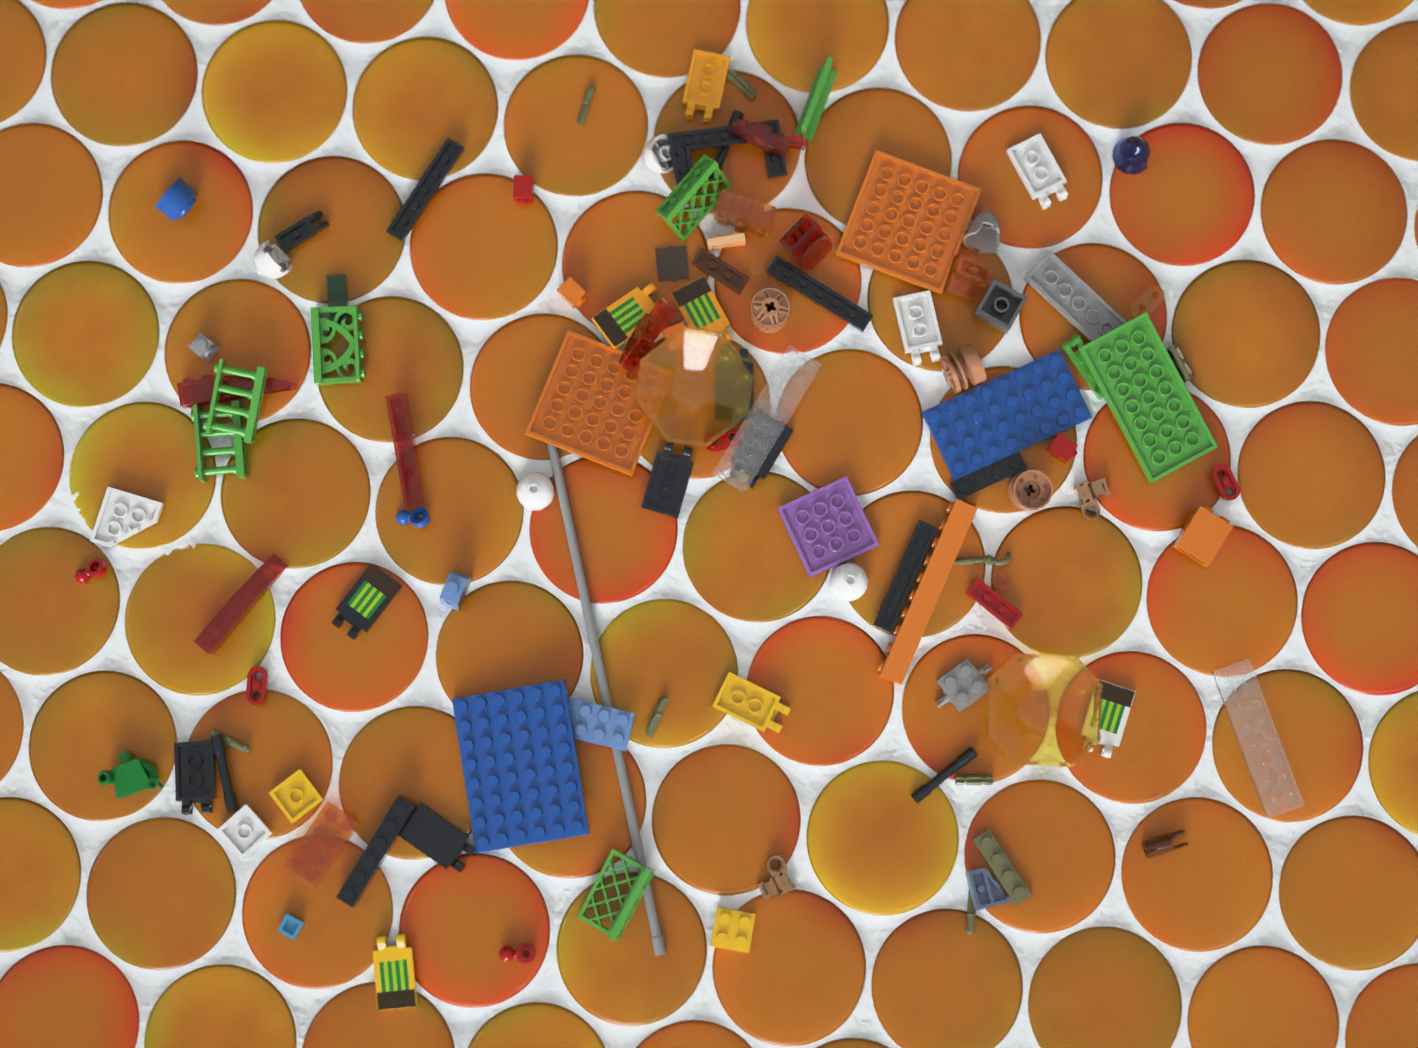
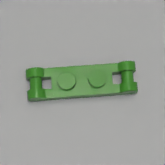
(1079, 363)

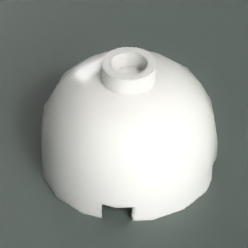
(657, 154)
(271, 261)
(535, 491)
(848, 582)

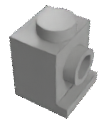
(204, 347)

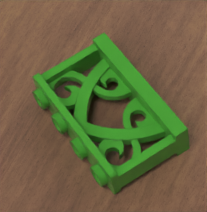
(318, 326)

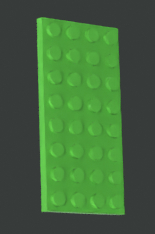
(1148, 397)

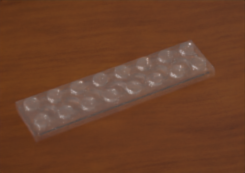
(767, 419)
(1258, 738)

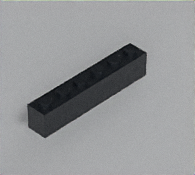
(376, 851)

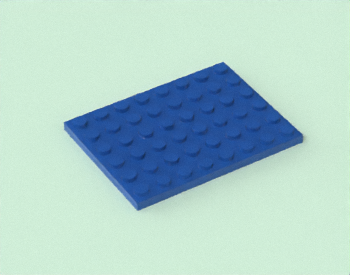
(521, 766)

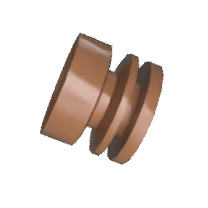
(775, 319)
(958, 370)
(1037, 482)

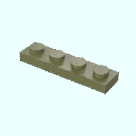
(1001, 867)

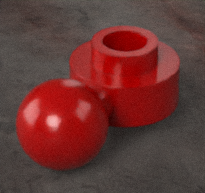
(95, 568)
(507, 953)

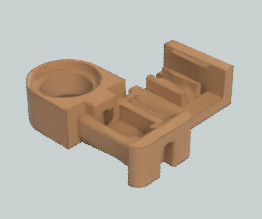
(1088, 493)
(778, 882)

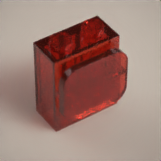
(806, 243)

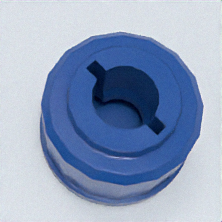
(177, 200)

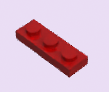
(994, 603)

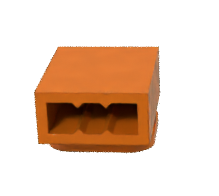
(1203, 535)

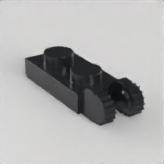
(300, 232)

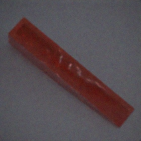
(201, 390)
(405, 449)
(240, 605)

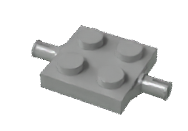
(963, 685)

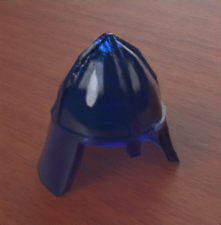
(1131, 155)

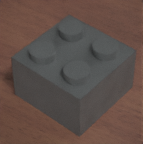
(1000, 306)

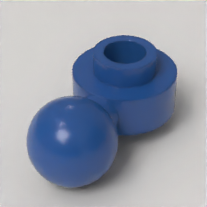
(418, 517)

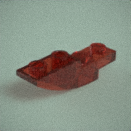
(761, 137)
(644, 335)

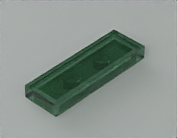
(337, 295)

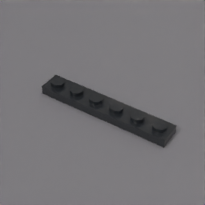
(425, 190)
(819, 293)
(905, 576)

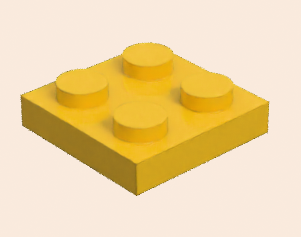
(296, 796)
(733, 929)

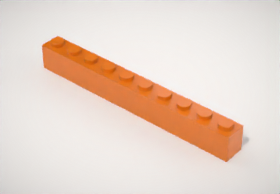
(927, 592)

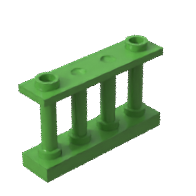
(255, 395)
(238, 449)

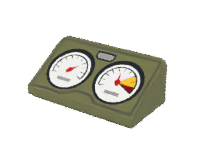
(1180, 362)

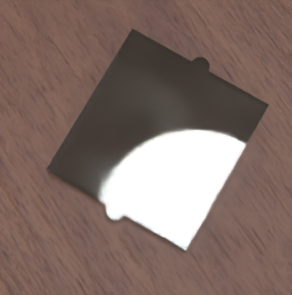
(672, 263)

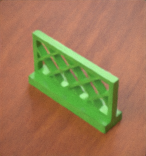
(816, 101)
(686, 191)
(628, 905)

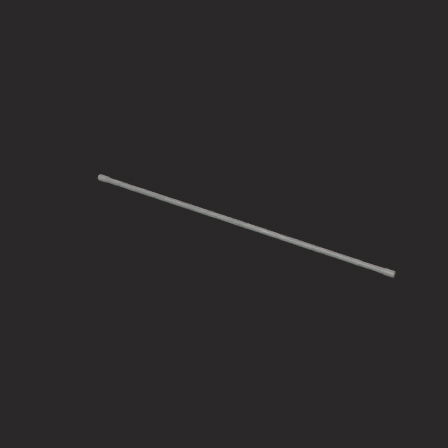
(657, 938)

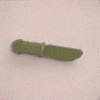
(585, 106)
(656, 716)
(232, 742)
(970, 915)

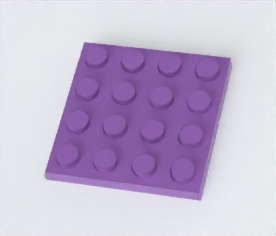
(828, 526)

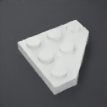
(123, 516)

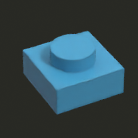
(290, 926)

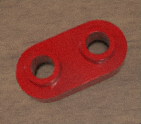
(722, 442)
(1227, 481)
(255, 685)

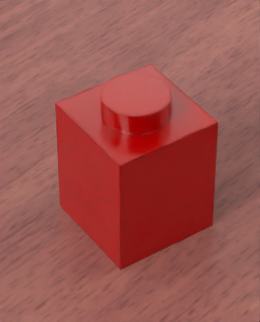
(523, 189)
(1062, 448)

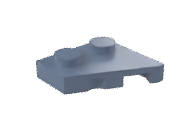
(984, 889)

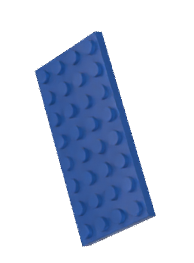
(1006, 415)

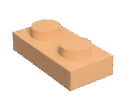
(733, 239)

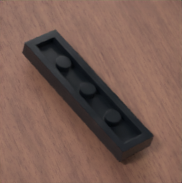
(988, 475)

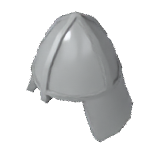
(983, 234)

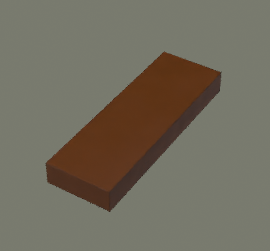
(720, 271)

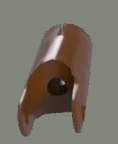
(1161, 844)

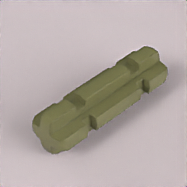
(742, 84)
(974, 780)

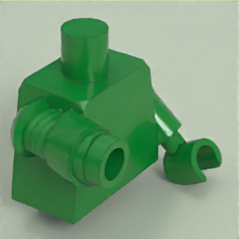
(130, 776)

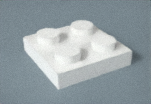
(244, 831)

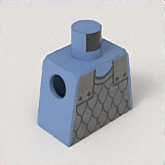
(455, 589)

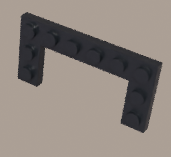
(683, 142)

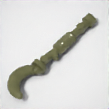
(989, 559)

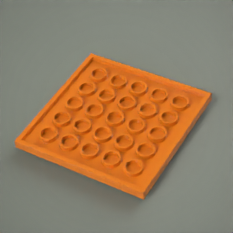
(908, 222)
(591, 406)

